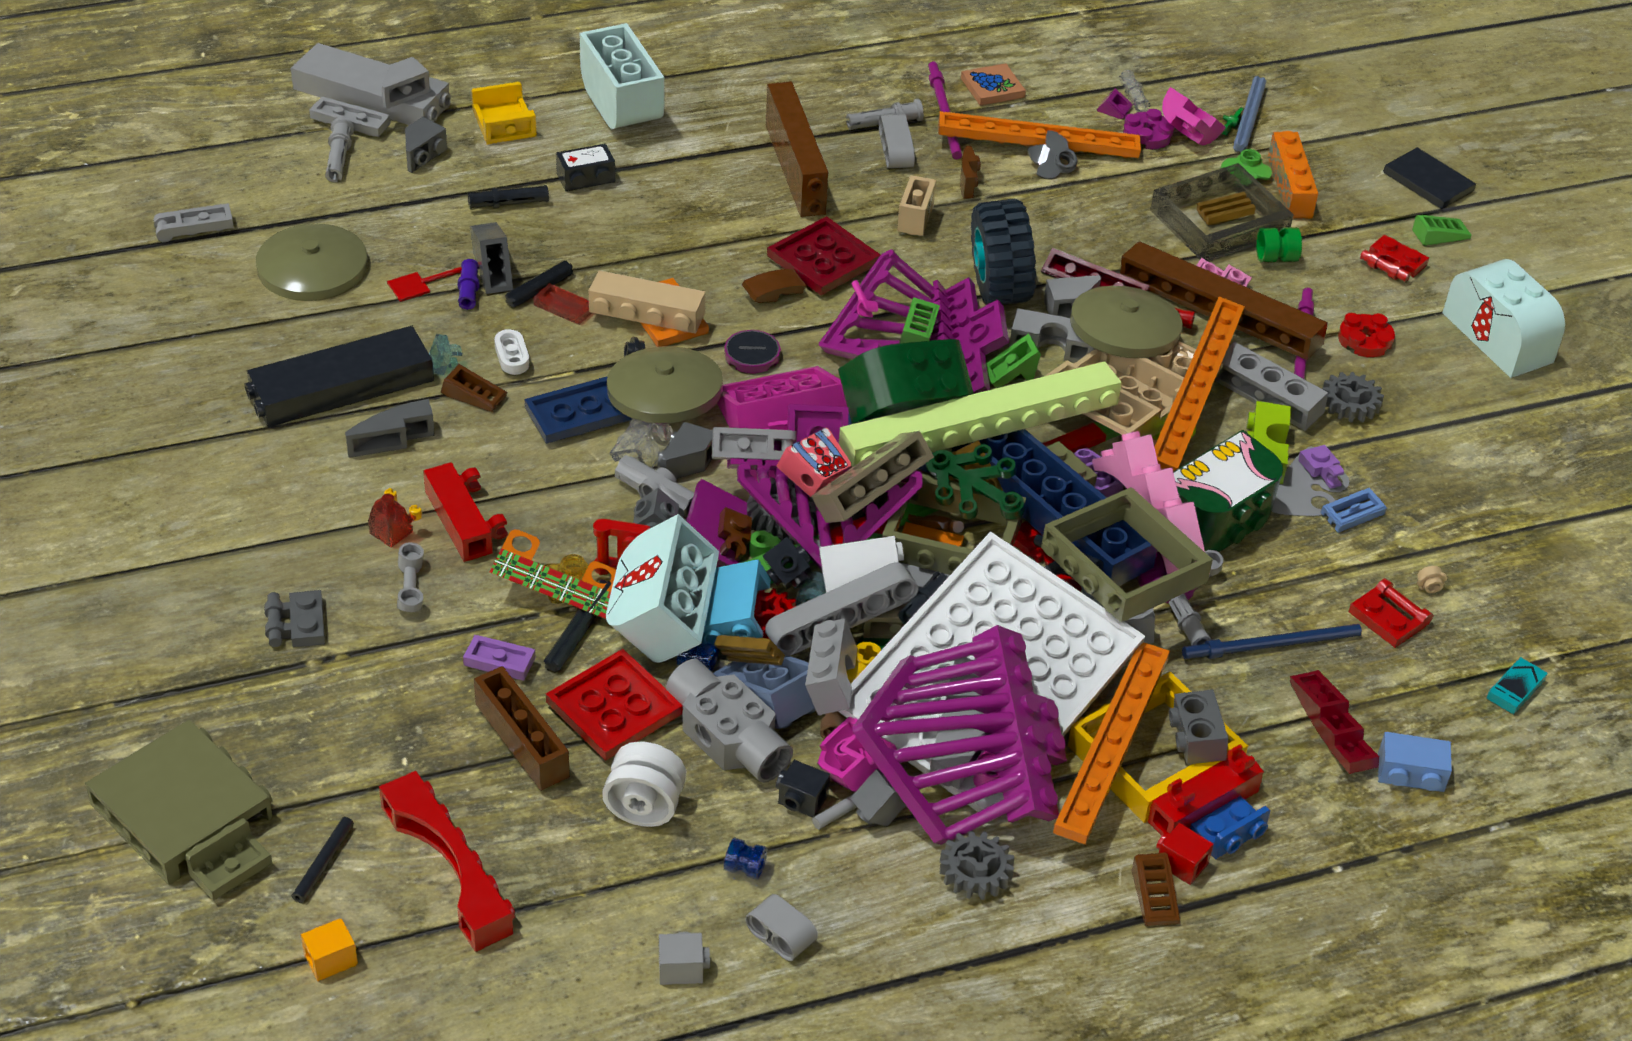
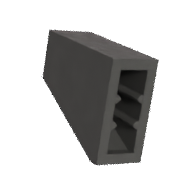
(492, 255)

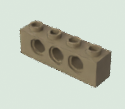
(872, 476)

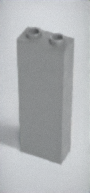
(359, 82)

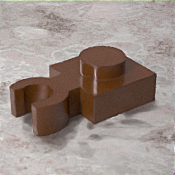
(735, 530)

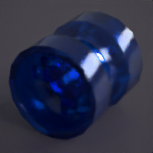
(706, 653)
(745, 858)

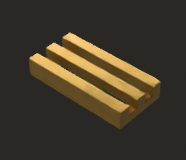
(1225, 208)
(749, 650)

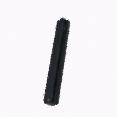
(572, 635)

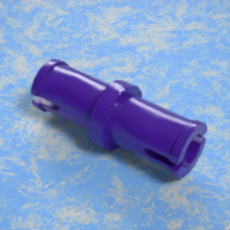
(468, 284)

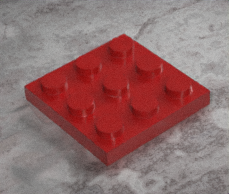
(614, 703)

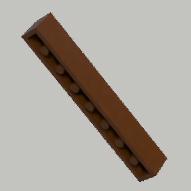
(1200, 289)

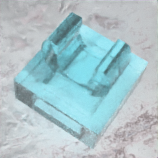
(442, 353)

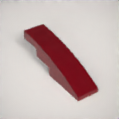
(1333, 722)

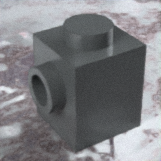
(877, 800)

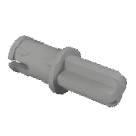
(1189, 620)

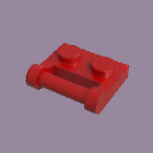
(625, 533)
(1385, 619)

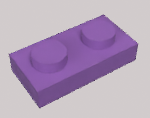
(490, 654)

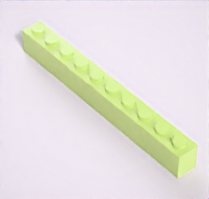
(989, 412)

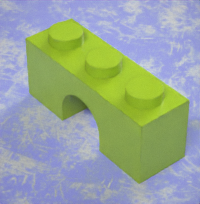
(1270, 427)

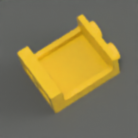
(503, 113)

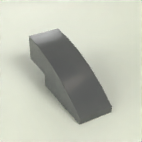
(391, 429)

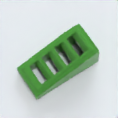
(1438, 230)
(912, 335)

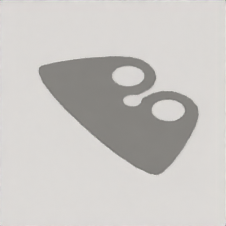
(1296, 492)

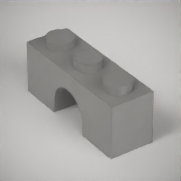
(1049, 330)
(830, 656)

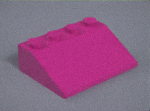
(767, 398)

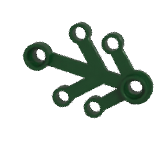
(974, 480)

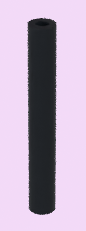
(322, 860)

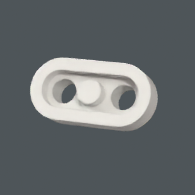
(511, 352)

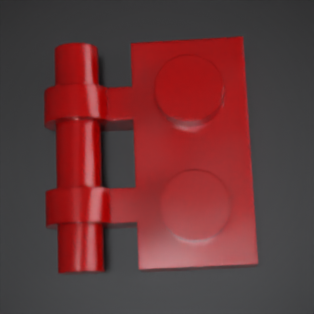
(1394, 258)

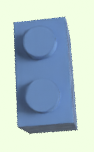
(1414, 761)

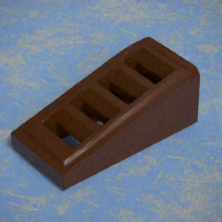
(458, 386)
(1150, 869)

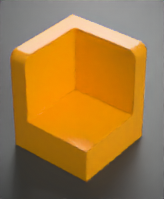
(329, 949)

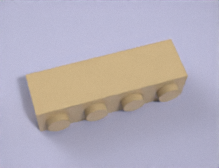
(647, 301)

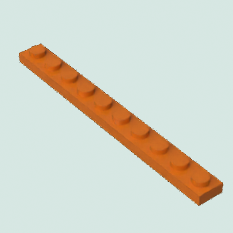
(1197, 383)

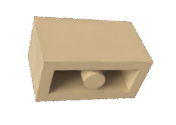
(916, 205)

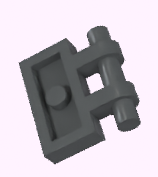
(305, 616)

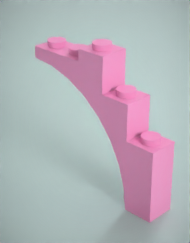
(1137, 467)

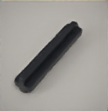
(535, 285)

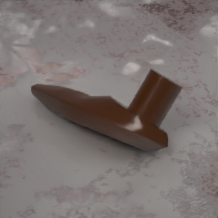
(938, 522)

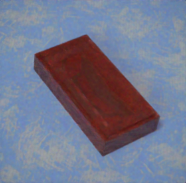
(563, 304)

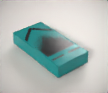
(1517, 685)

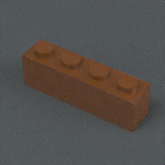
(522, 728)

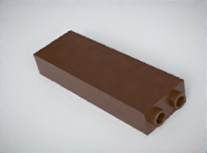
(796, 149)

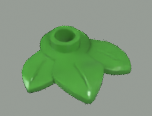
(1251, 162)

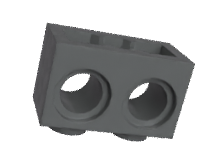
(1199, 727)

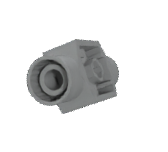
(729, 721)

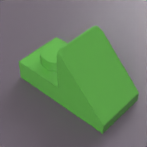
(1015, 360)

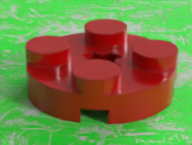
(1357, 326)

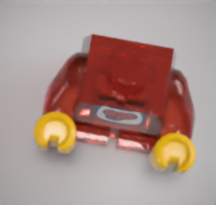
(390, 520)

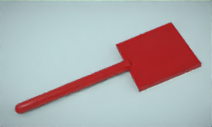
(414, 286)

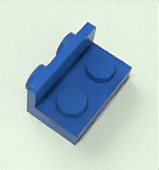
(1232, 826)

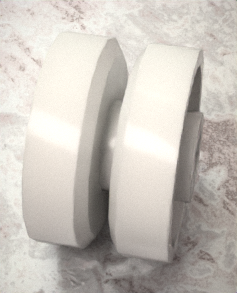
(644, 784)

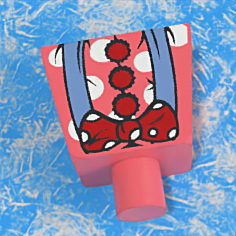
(814, 461)

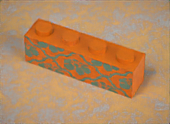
(1293, 174)

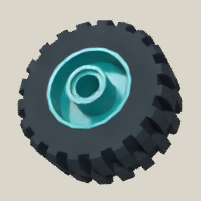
(1003, 251)

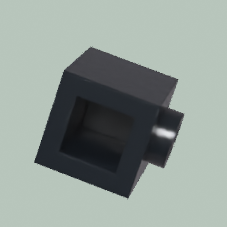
(803, 788)

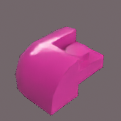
(1190, 118)
(846, 757)

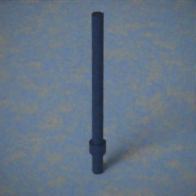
(1215, 648)

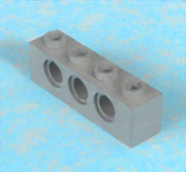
(1268, 382)

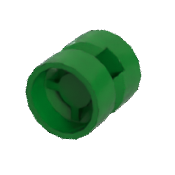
(1275, 244)

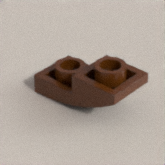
(968, 175)
(769, 285)

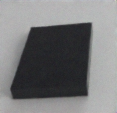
(1429, 178)

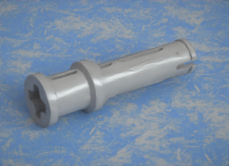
(912, 110)
(339, 142)

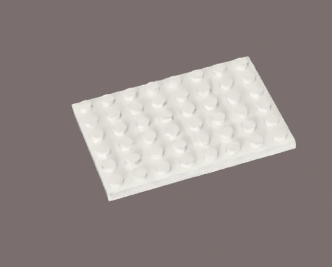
(1068, 638)

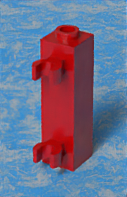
(458, 511)
(1206, 791)

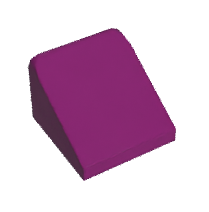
(1115, 105)

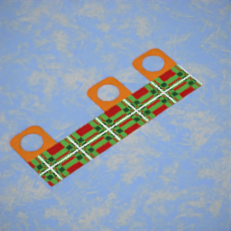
(520, 568)

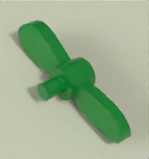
(1232, 121)

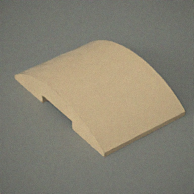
(1146, 388)

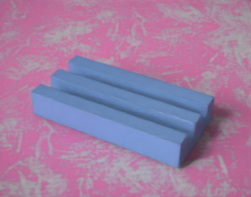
(1357, 513)

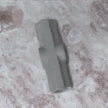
(647, 480)

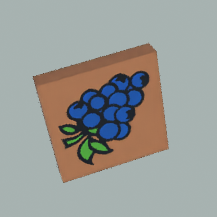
(993, 84)

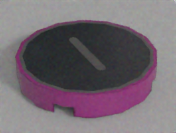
(752, 351)

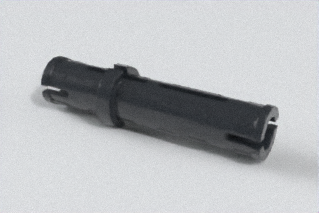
(507, 196)

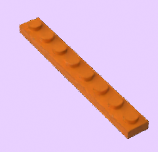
(1035, 134)
(1111, 743)

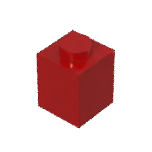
(1186, 852)

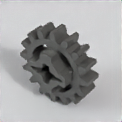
(1352, 396)
(976, 864)

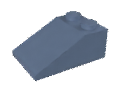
(777, 686)

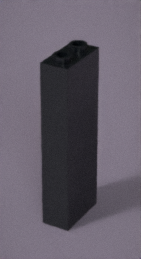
(339, 376)

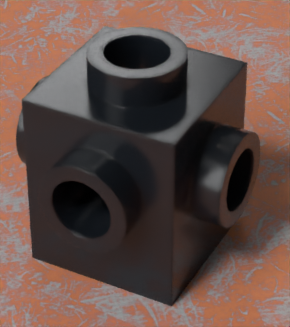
(783, 554)

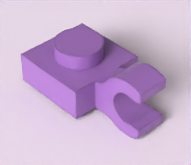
(1322, 462)

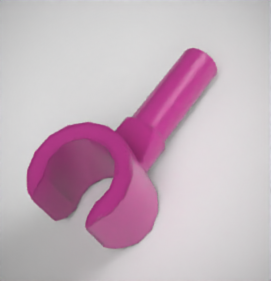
(864, 306)

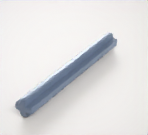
(1249, 114)

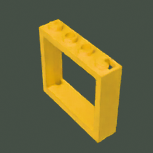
(1124, 786)

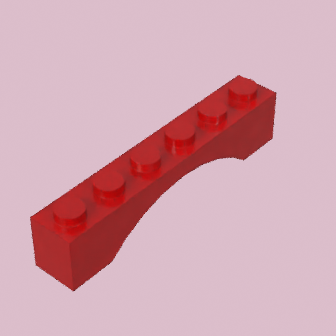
(415, 812)

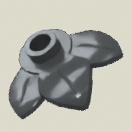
(1049, 156)

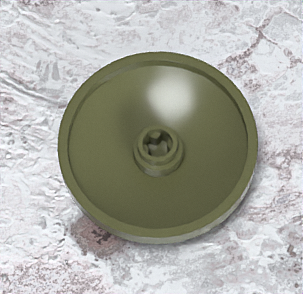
(311, 262)
(1126, 321)
(664, 384)

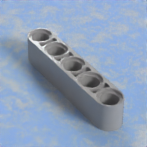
(854, 601)

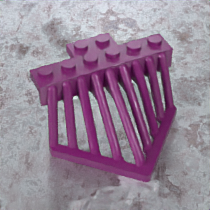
(957, 318)
(807, 421)
(1020, 723)

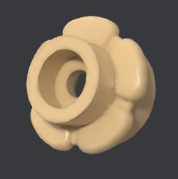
(1431, 579)

